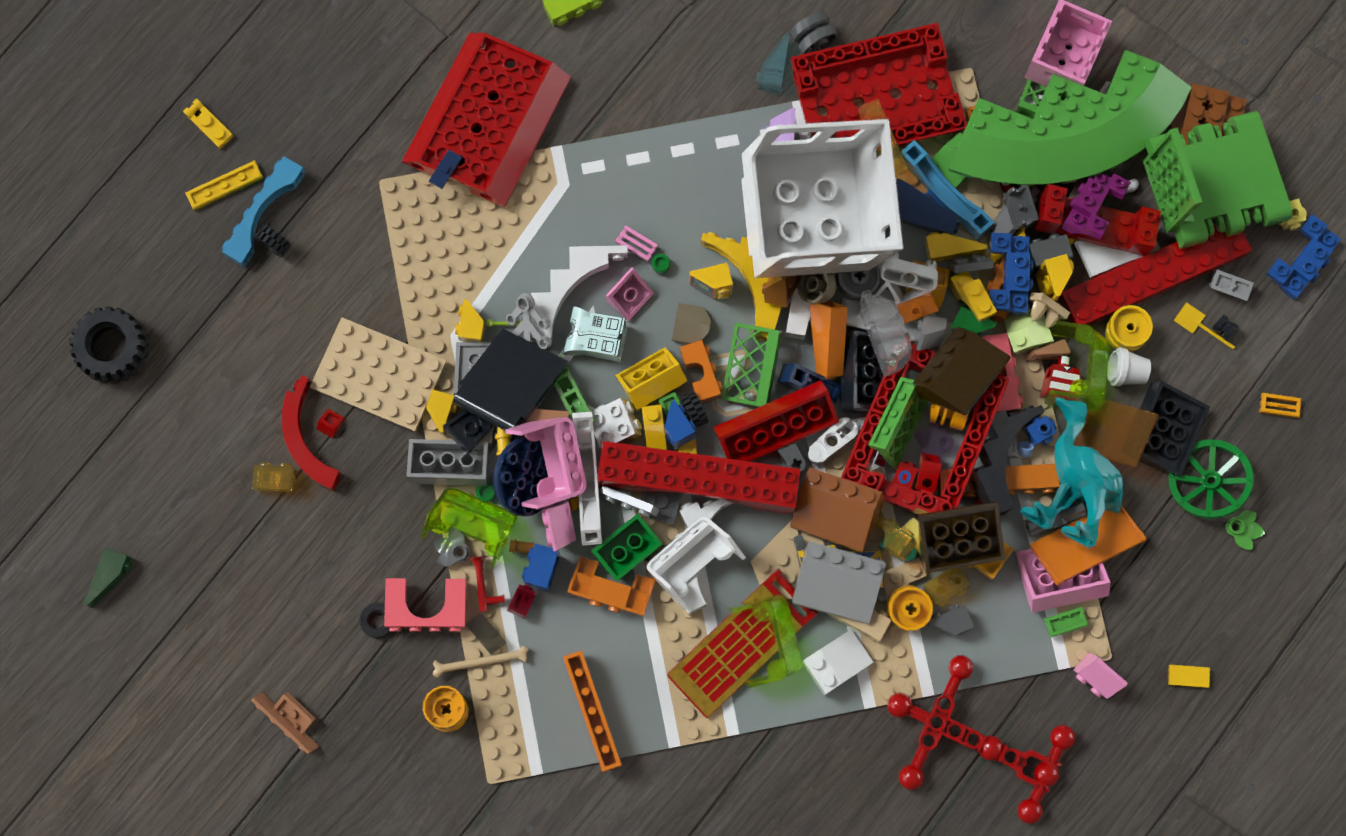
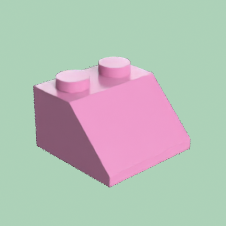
(1099, 675)

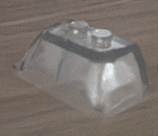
(885, 332)

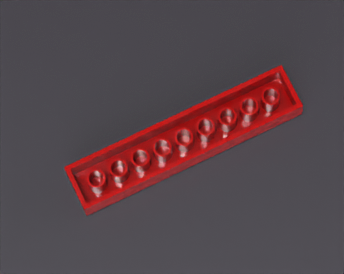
(1150, 276)

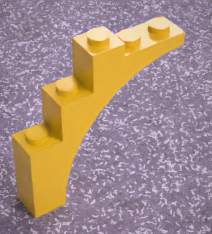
(738, 254)

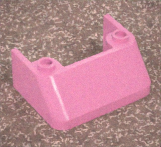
(561, 459)

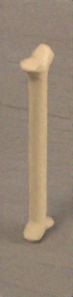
(519, 654)

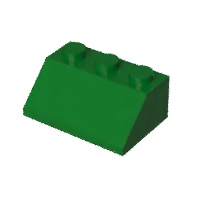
(626, 547)

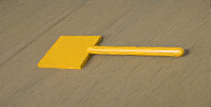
(1191, 318)

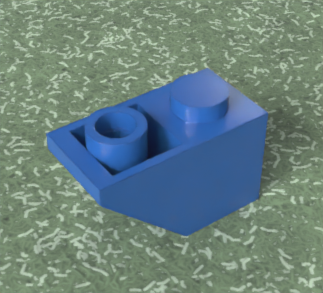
(677, 427)

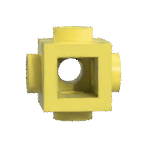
(1298, 216)

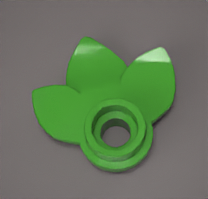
(1247, 529)

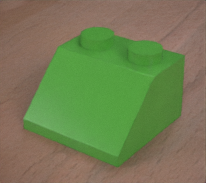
(944, 158)

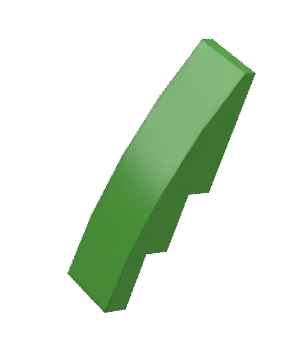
(570, 393)

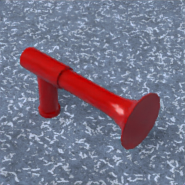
(483, 600)

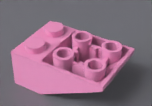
(560, 524)

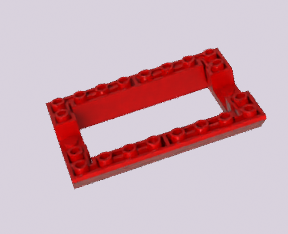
(923, 502)

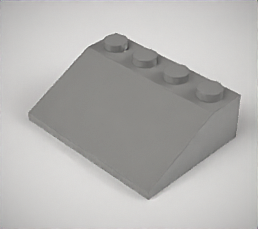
(838, 582)

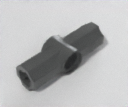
(1067, 515)

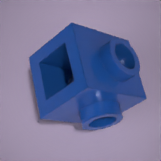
(1037, 436)

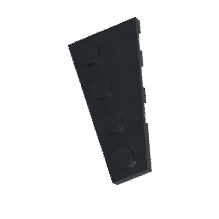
(467, 430)

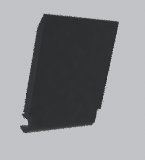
(508, 381)

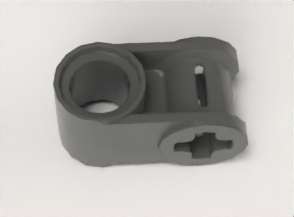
(791, 454)

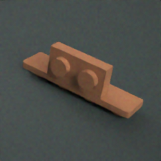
(290, 717)

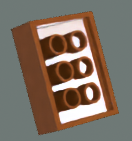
(837, 509)

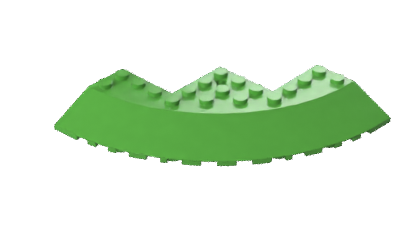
(1073, 129)

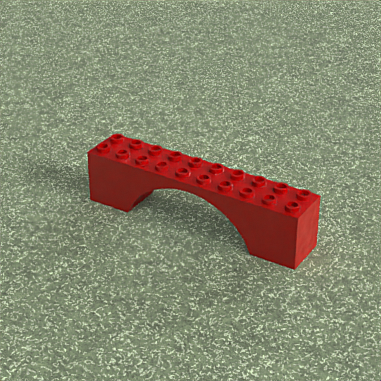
(660, 470)

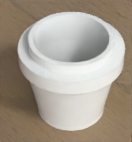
(1127, 368)

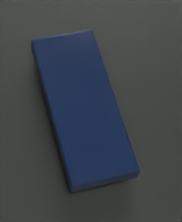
(445, 169)

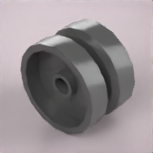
(814, 33)
(851, 288)

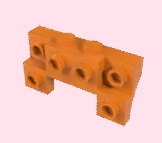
(610, 593)

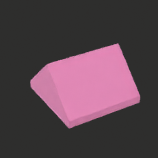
(629, 294)

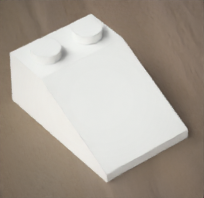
(837, 662)

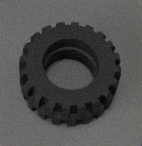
(88, 332)

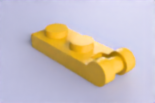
(208, 124)

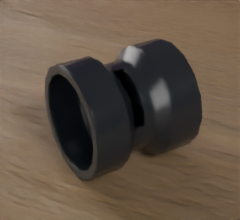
(1225, 327)

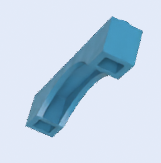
(925, 170)
(284, 178)

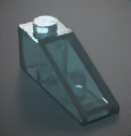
(773, 68)

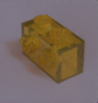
(274, 478)
(945, 586)

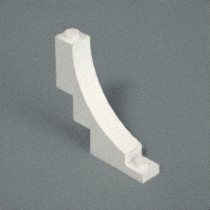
(583, 263)

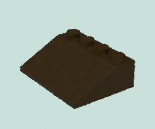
(960, 371)
(960, 537)

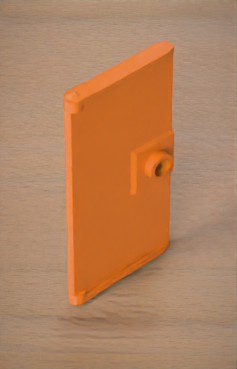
(1067, 558)

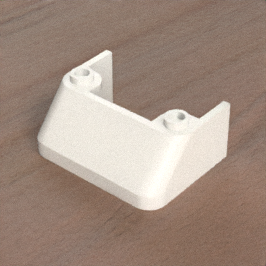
(689, 555)

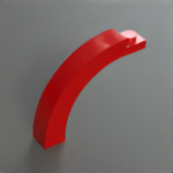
(294, 438)

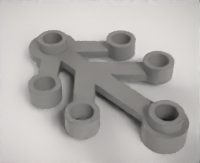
(526, 305)

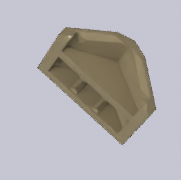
(690, 324)

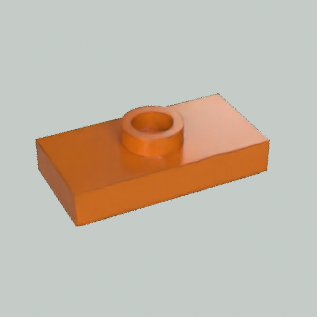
(917, 307)

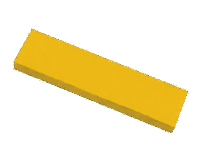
(224, 185)

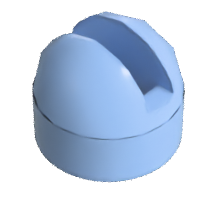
(1025, 449)

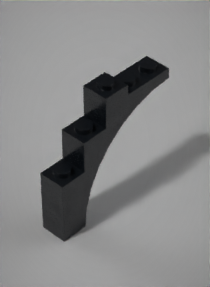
(991, 477)

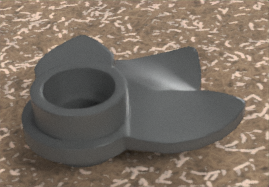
(449, 548)

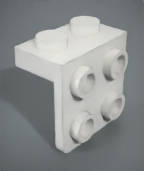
(616, 422)

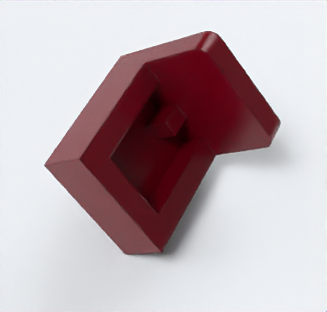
(522, 601)

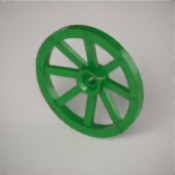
(1211, 474)

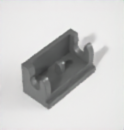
(1020, 207)

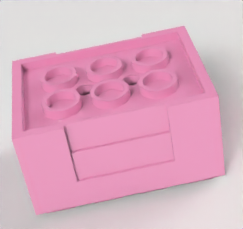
(1072, 30)

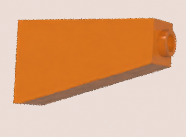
(829, 336)

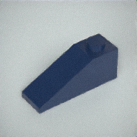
(798, 377)

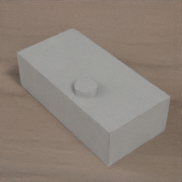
(447, 463)

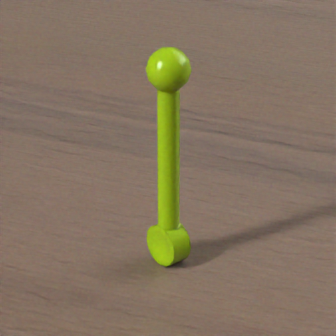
(489, 323)

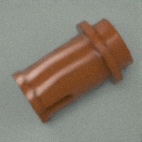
(520, 546)

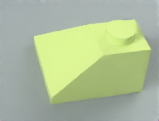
(1027, 334)

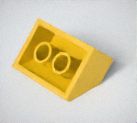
(1054, 275)
(651, 378)

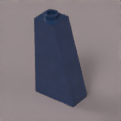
(923, 212)

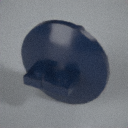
(518, 474)

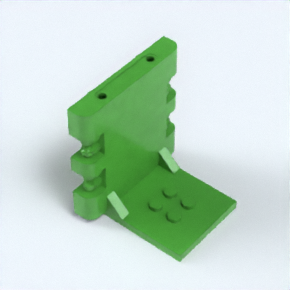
(1216, 179)

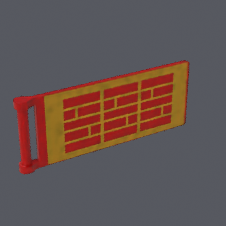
(732, 651)

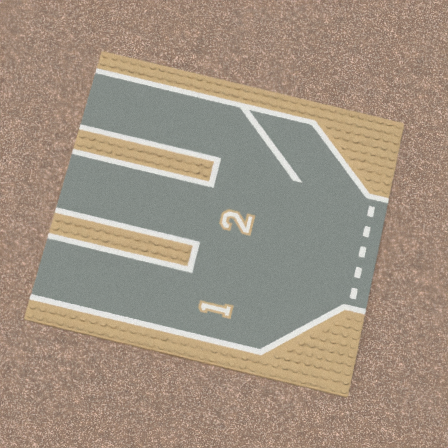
(673, 189)

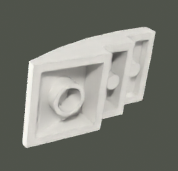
(1102, 259)

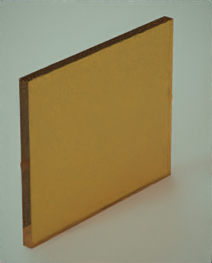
(1117, 432)

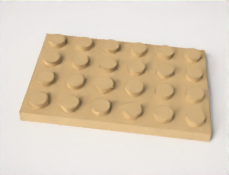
(378, 374)

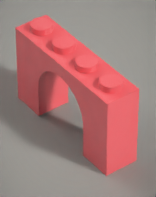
(1011, 399)
(451, 616)

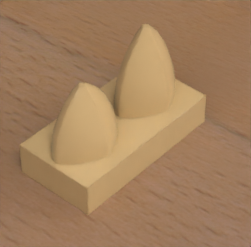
(1043, 304)

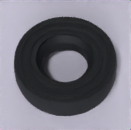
(364, 620)

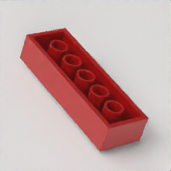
(777, 423)

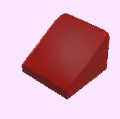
(330, 423)

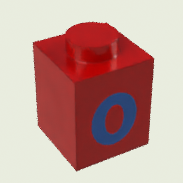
(905, 474)

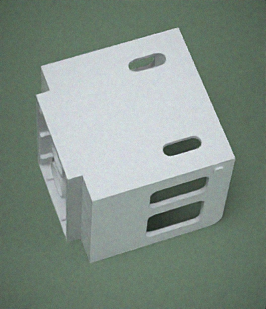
(820, 199)

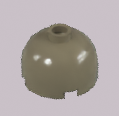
(817, 288)

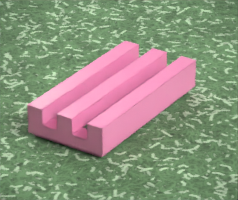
(623, 235)

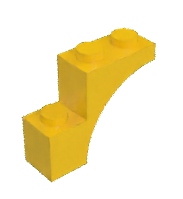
(972, 294)

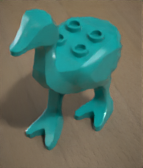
(1082, 477)

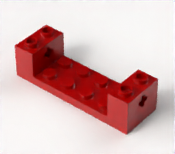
(1124, 232)

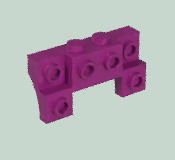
(1084, 208)

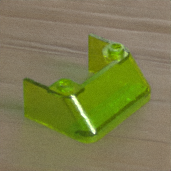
(1094, 387)
(473, 518)
(778, 611)

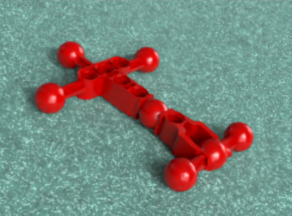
(989, 747)

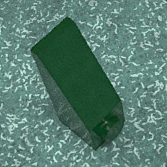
(109, 572)

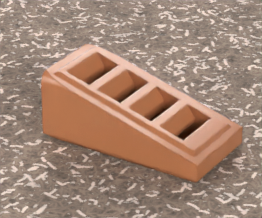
(1050, 351)

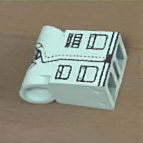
(596, 335)

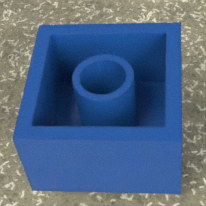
(541, 567)

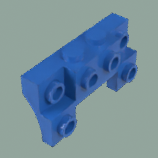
(1304, 269)
(1016, 273)

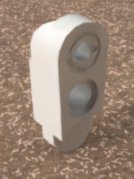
(821, 451)

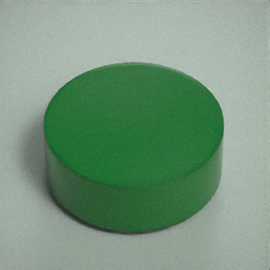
(660, 263)
(485, 493)

